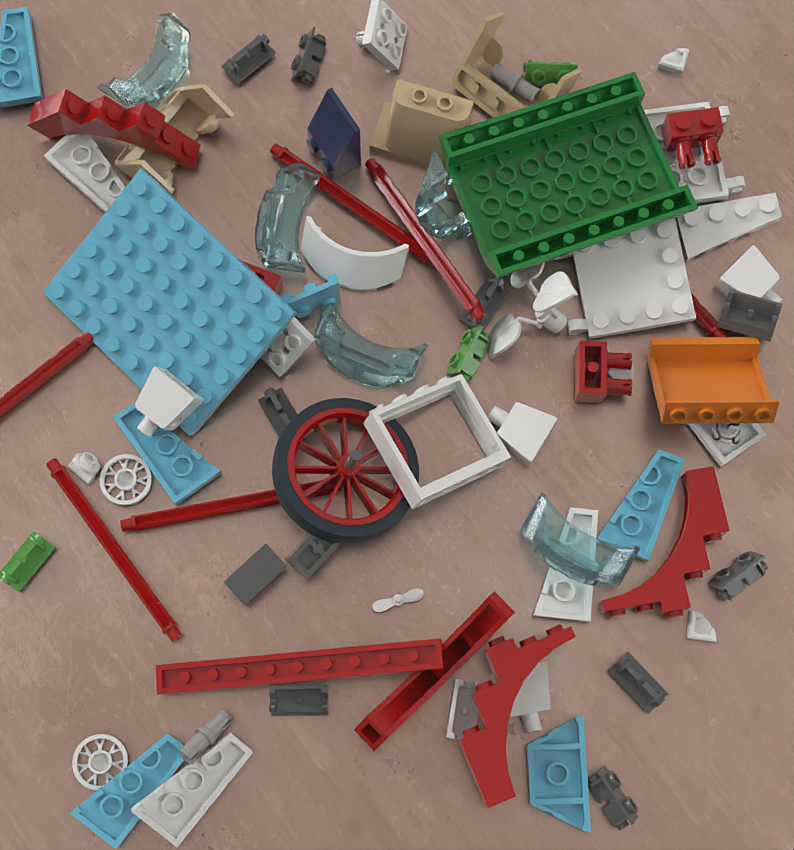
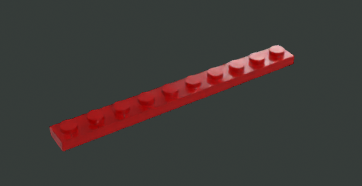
(300, 666)

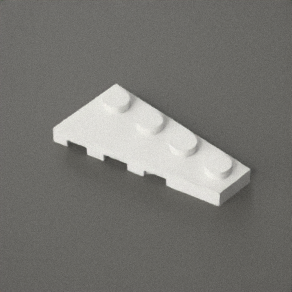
(86, 168)
(725, 222)
(562, 596)
(189, 793)

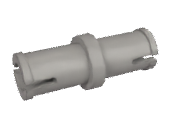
(515, 83)
(205, 736)

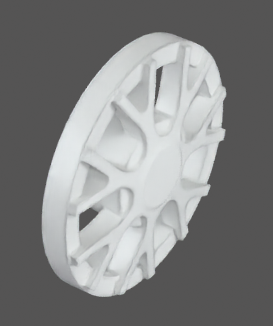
(125, 479)
(99, 761)

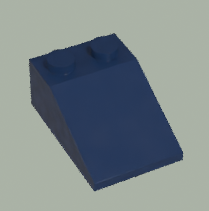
(334, 136)

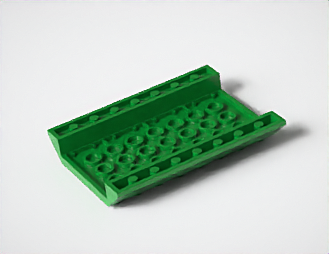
(562, 175)

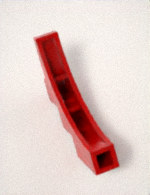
(139, 125)
(701, 519)
(423, 684)
(487, 747)

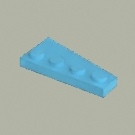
(167, 456)

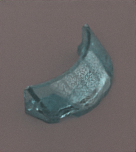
(161, 70)
(436, 211)
(281, 216)
(362, 358)
(574, 551)

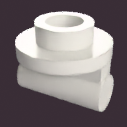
(85, 466)

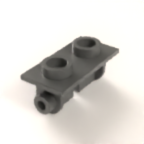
(311, 46)
(249, 58)
(491, 297)
(277, 408)
(728, 580)
(638, 682)
(621, 807)

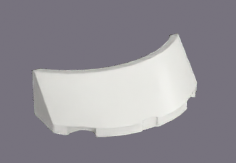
(353, 268)

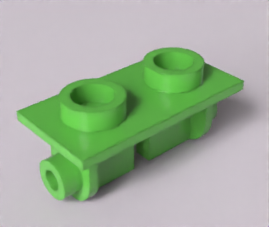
(544, 73)
(472, 344)
(26, 561)

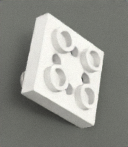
(384, 35)
(294, 338)
(723, 449)

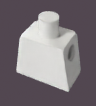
(750, 275)
(165, 402)
(522, 430)
(532, 698)

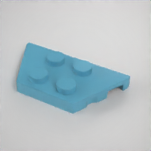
(560, 774)

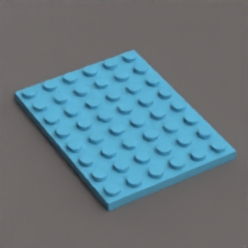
(168, 297)

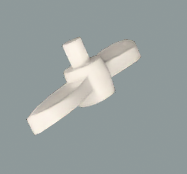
(398, 600)

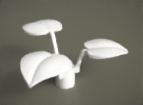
(552, 293)

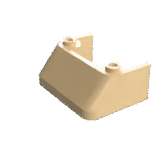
(474, 71)
(190, 110)

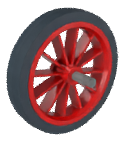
(343, 471)

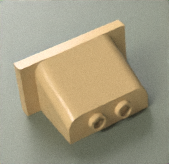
(415, 120)

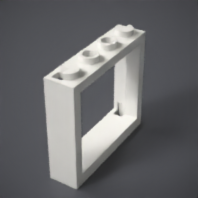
(475, 418)

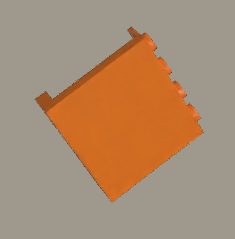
(709, 380)

